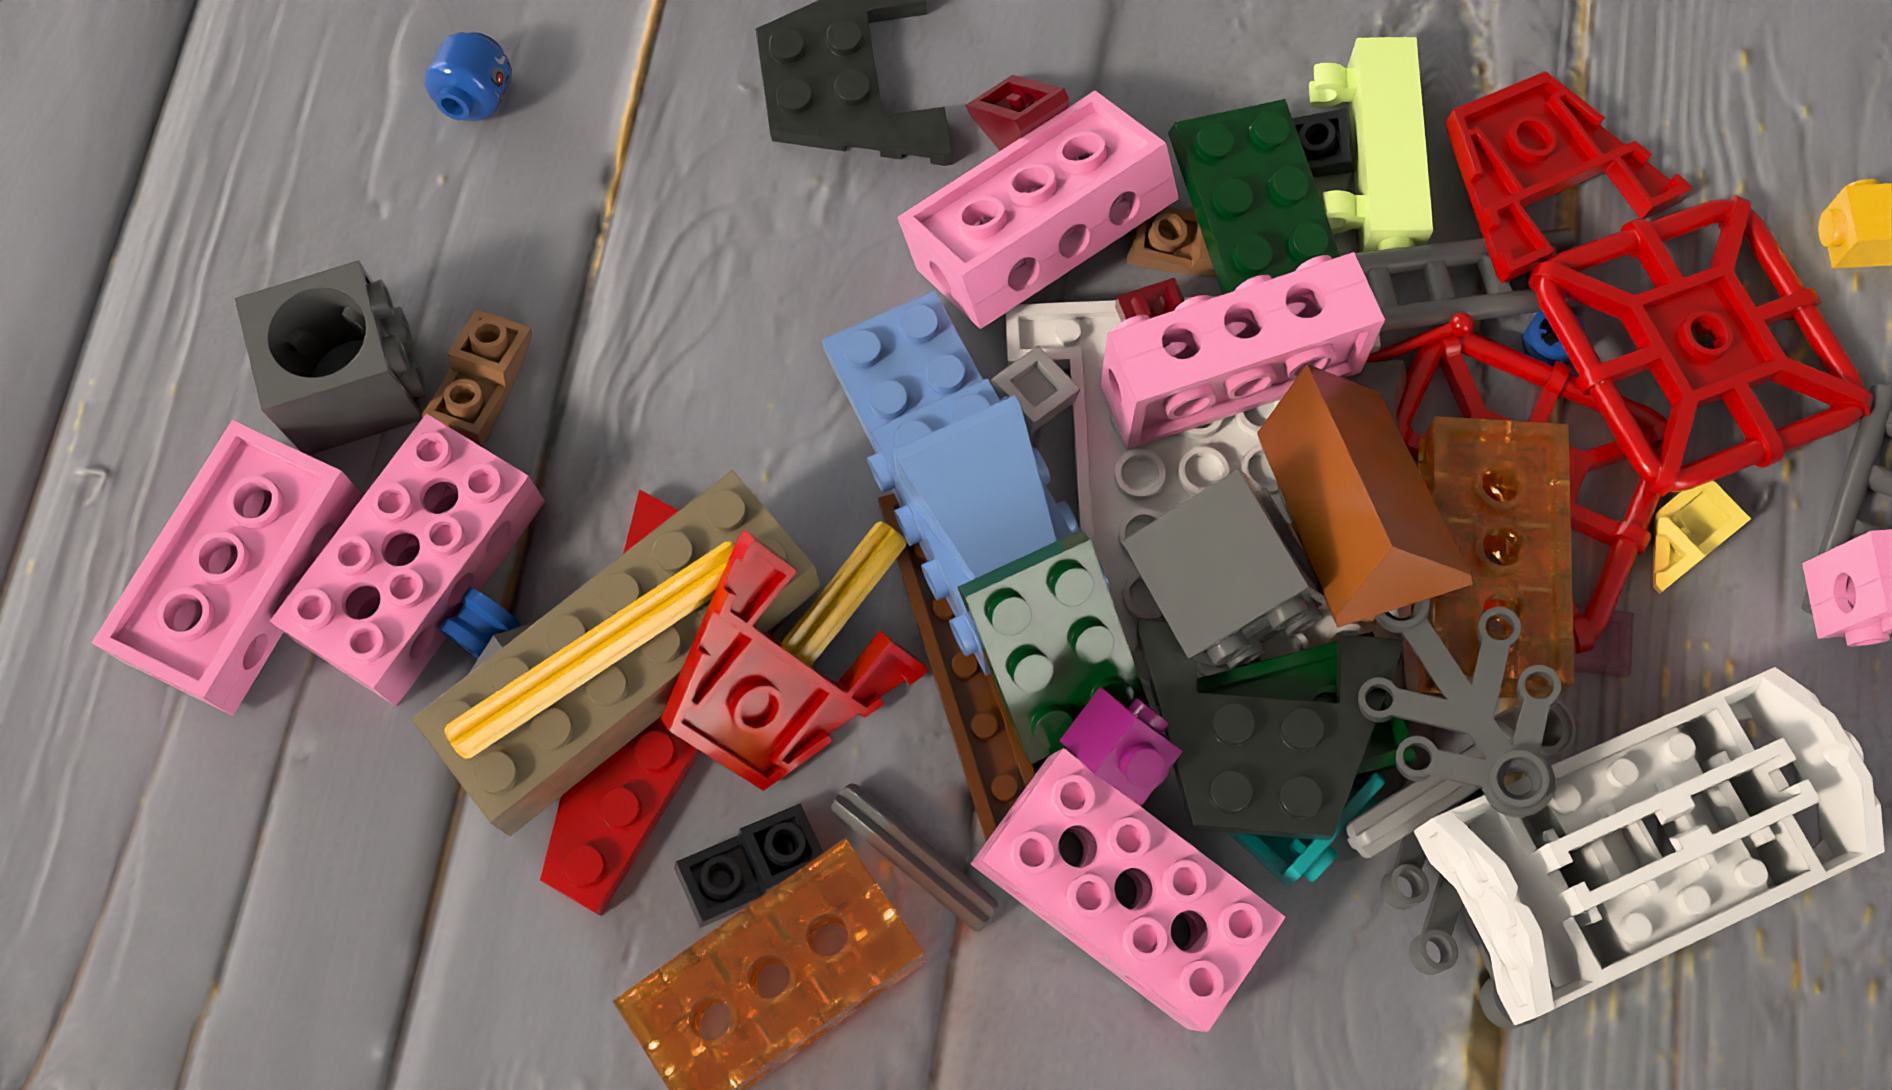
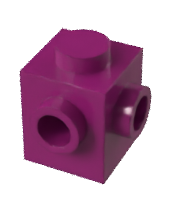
(1122, 744)

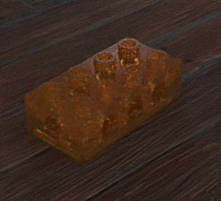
(1525, 530)
(726, 965)

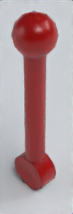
(1460, 325)

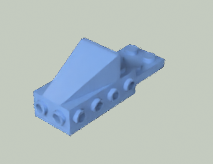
(947, 451)

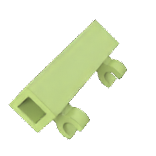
(1387, 140)

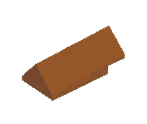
(1357, 499)

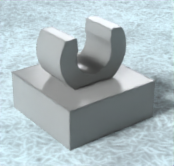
(1038, 386)

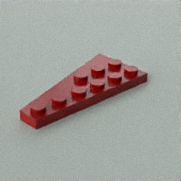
(619, 803)

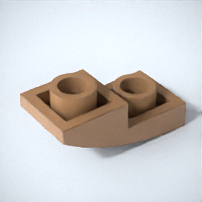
(1170, 244)
(481, 375)

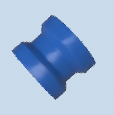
(477, 622)

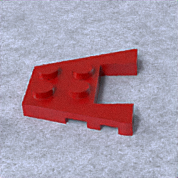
(1536, 144)
(756, 699)

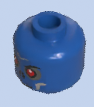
(468, 76)

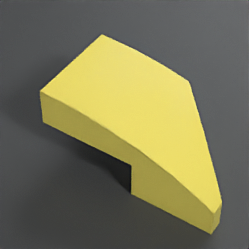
(1690, 530)

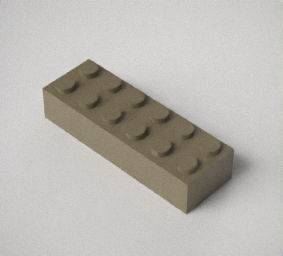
(587, 726)

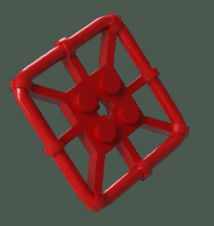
(1688, 373)
(1625, 536)

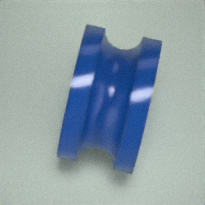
(1536, 346)

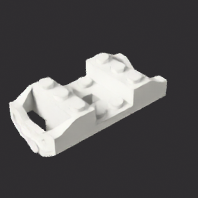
(1584, 883)

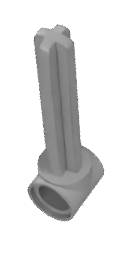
(1428, 798)

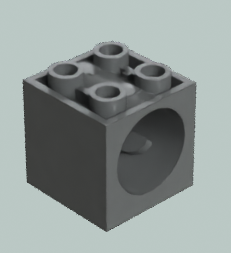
(303, 320)
(1227, 572)

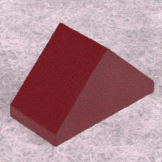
(1016, 108)

